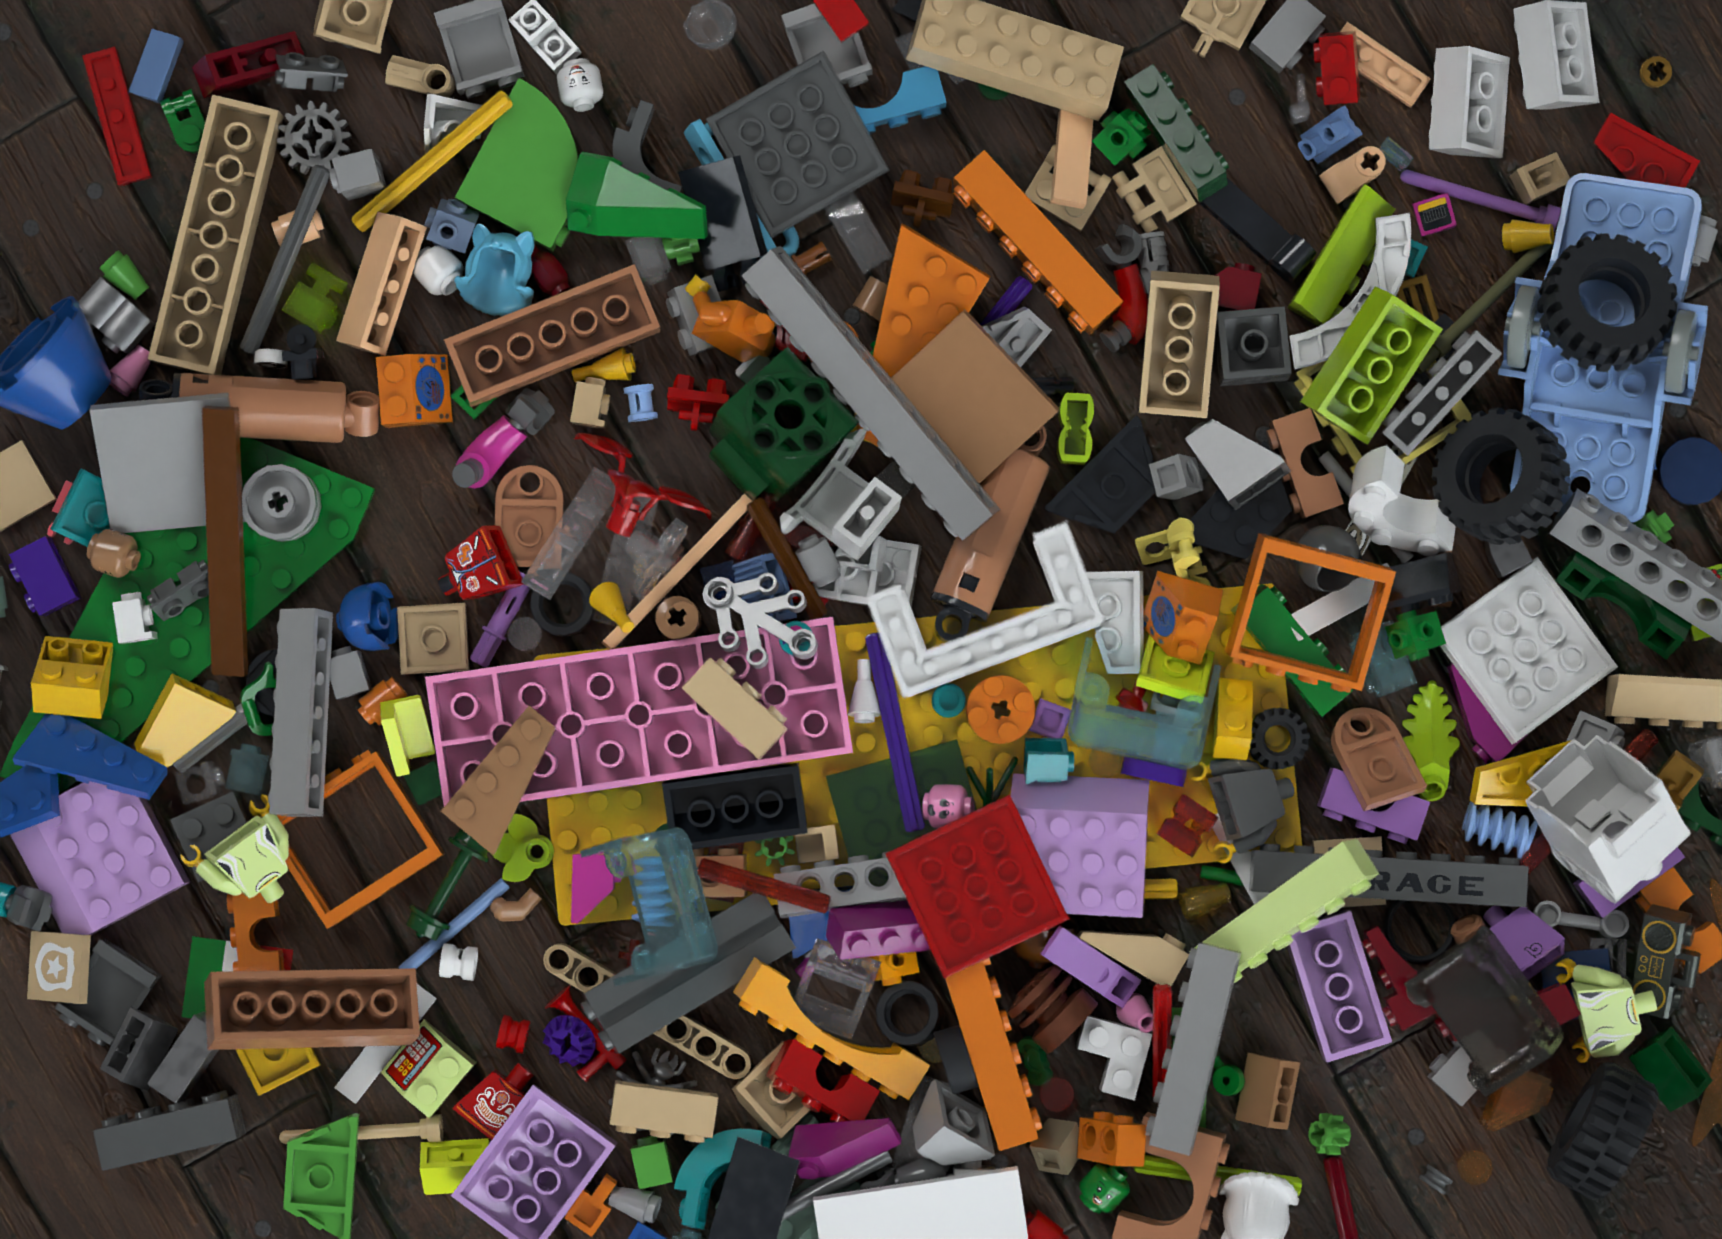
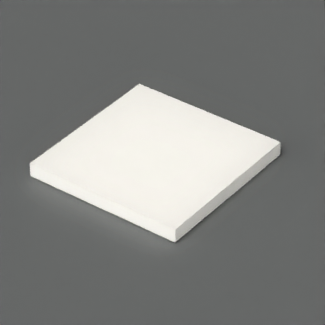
(1525, 650)

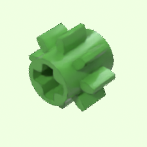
(680, 249)
(1657, 525)
(778, 855)
(1329, 1134)

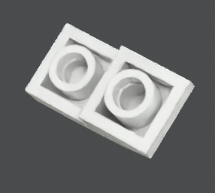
(544, 35)

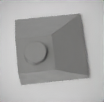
(952, 1128)

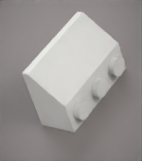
(1555, 55)
(1469, 102)

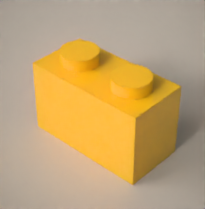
(1233, 719)

